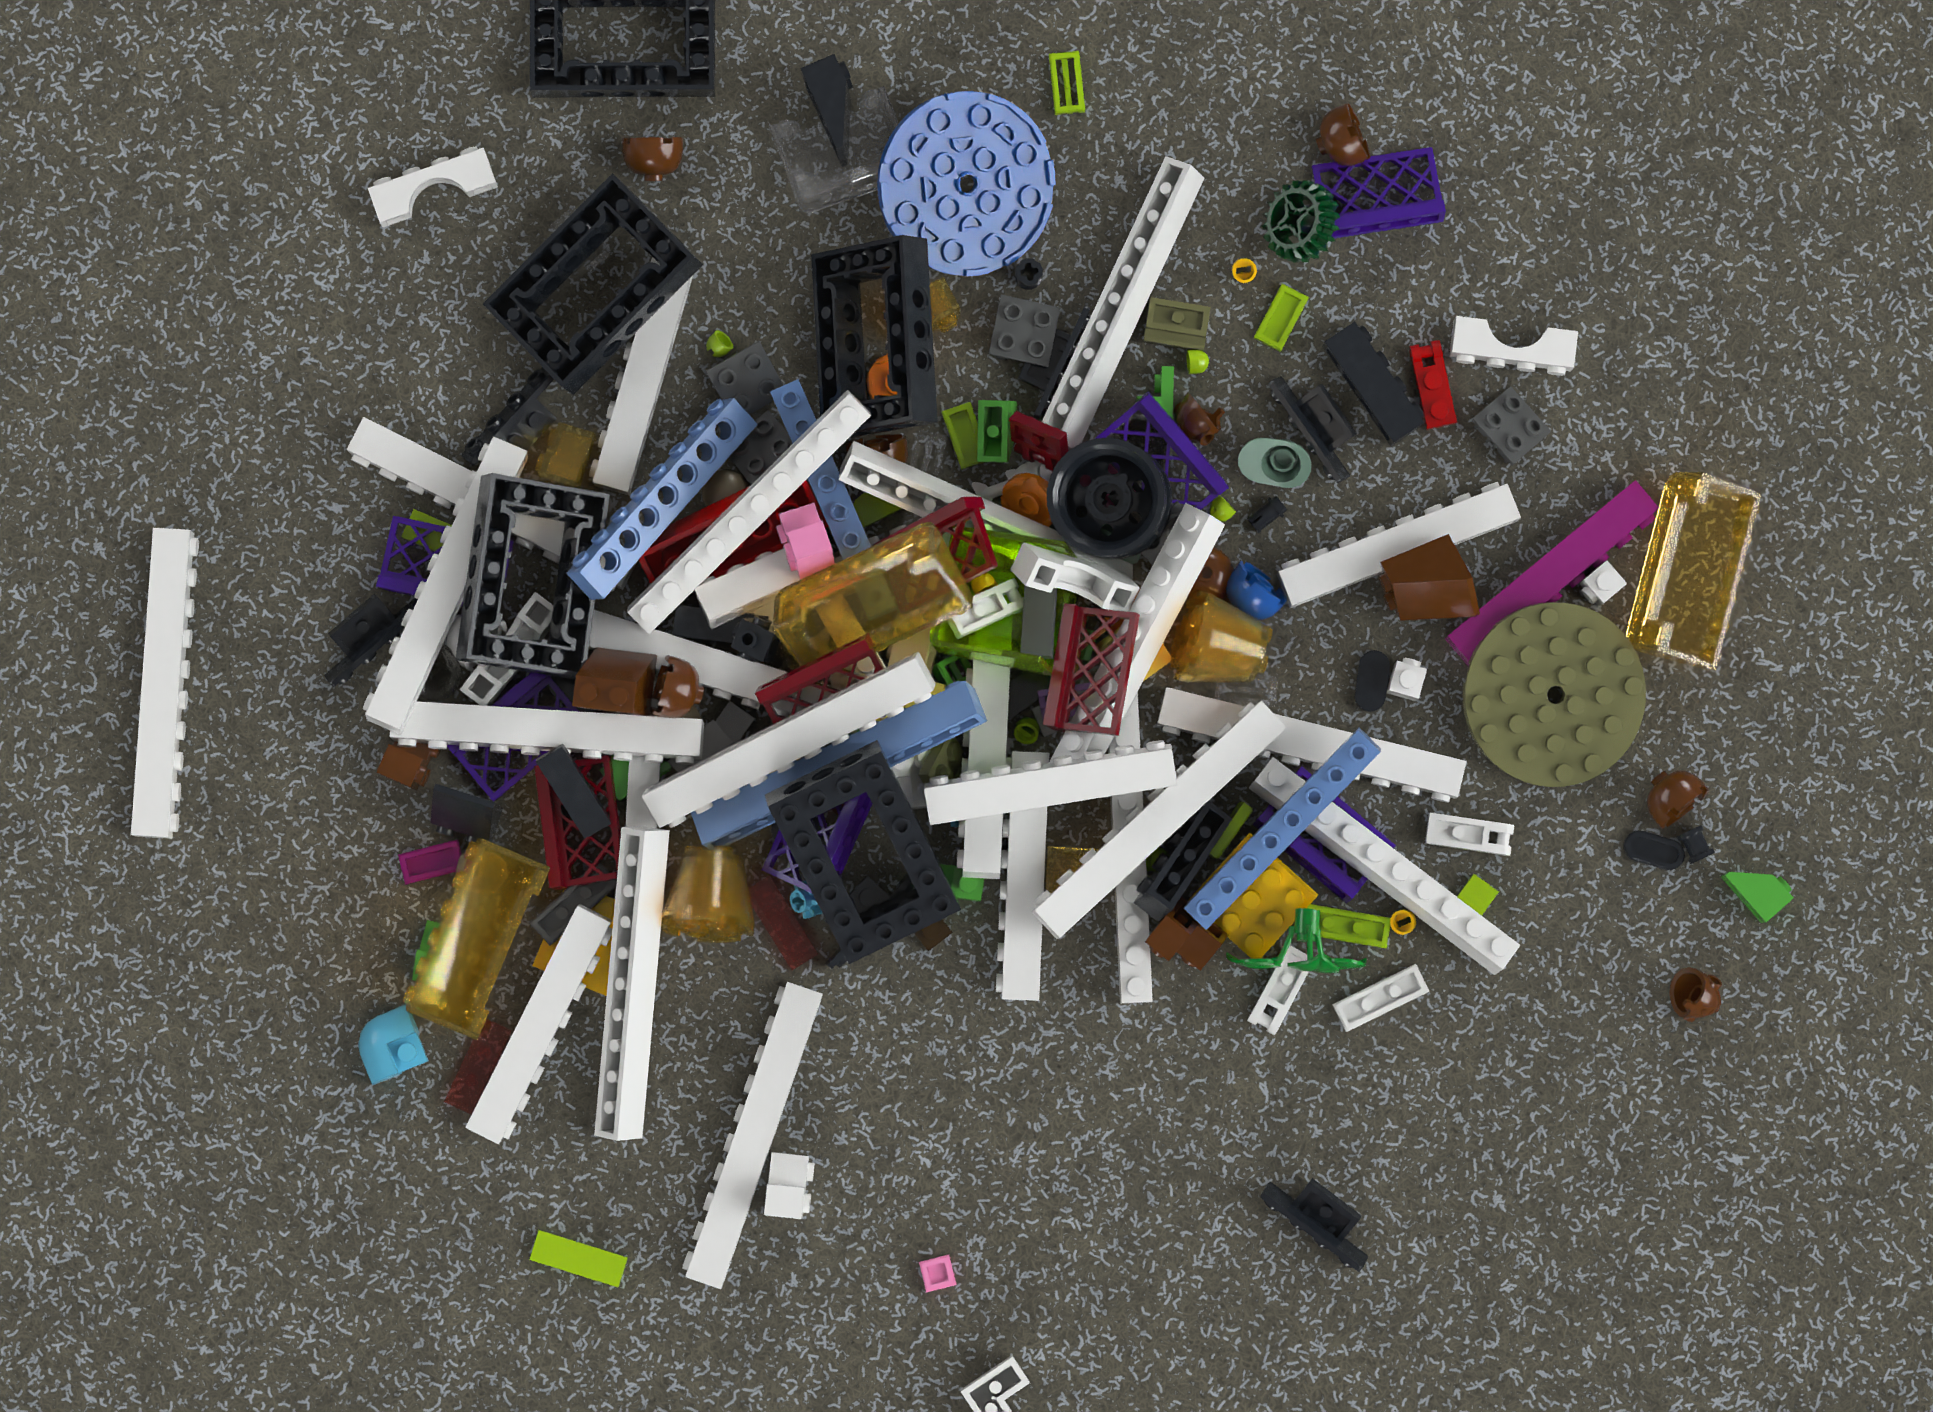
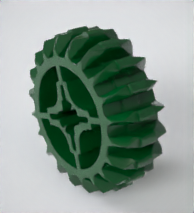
(1291, 218)

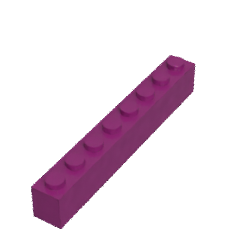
(1561, 565)

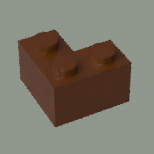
(407, 764)
(1184, 935)

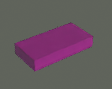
(430, 862)

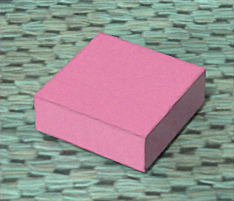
(937, 1273)

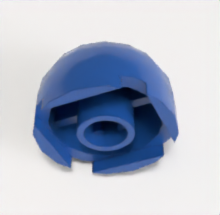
(1253, 593)

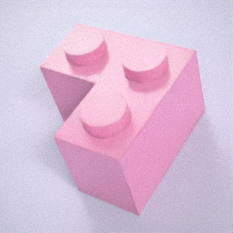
(807, 541)

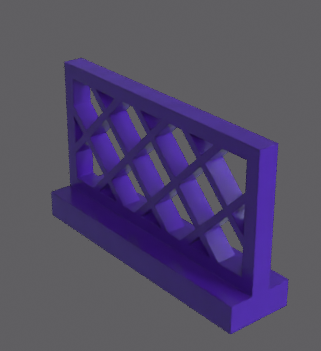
(1389, 216)
(1178, 442)
(401, 581)
(516, 698)
(839, 843)
(1313, 859)

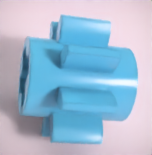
(804, 903)

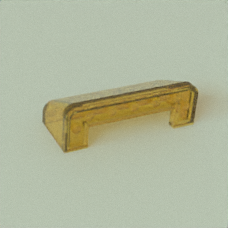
(1693, 569)
(879, 591)
(473, 937)

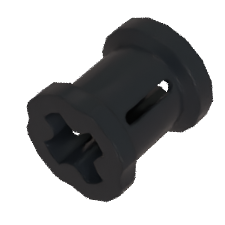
(1022, 281)
(1695, 844)

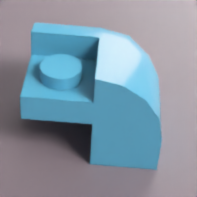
(391, 1045)

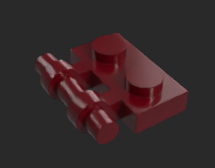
(1037, 440)

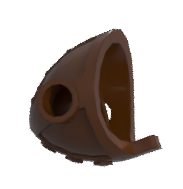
(1197, 422)
(1695, 994)

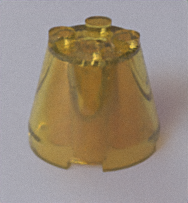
(1218, 642)
(709, 897)

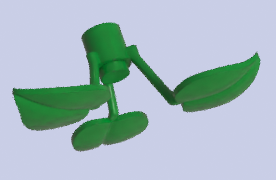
(1307, 930)

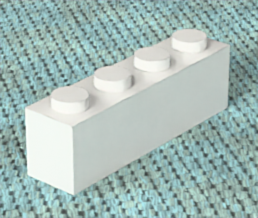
(745, 587)

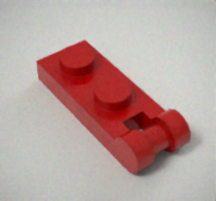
(1433, 385)

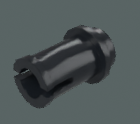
(1267, 514)

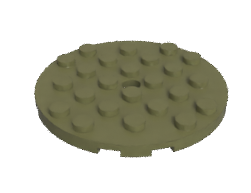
(1510, 683)

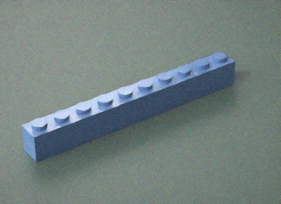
(900, 738)

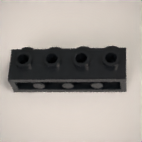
(1373, 383)
(1182, 861)

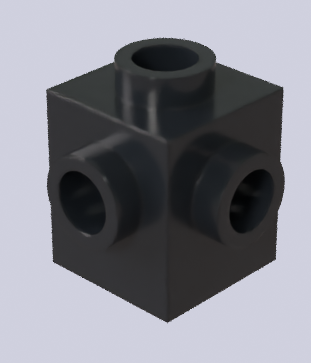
(756, 639)

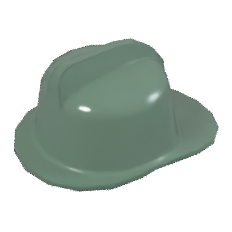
(1274, 462)

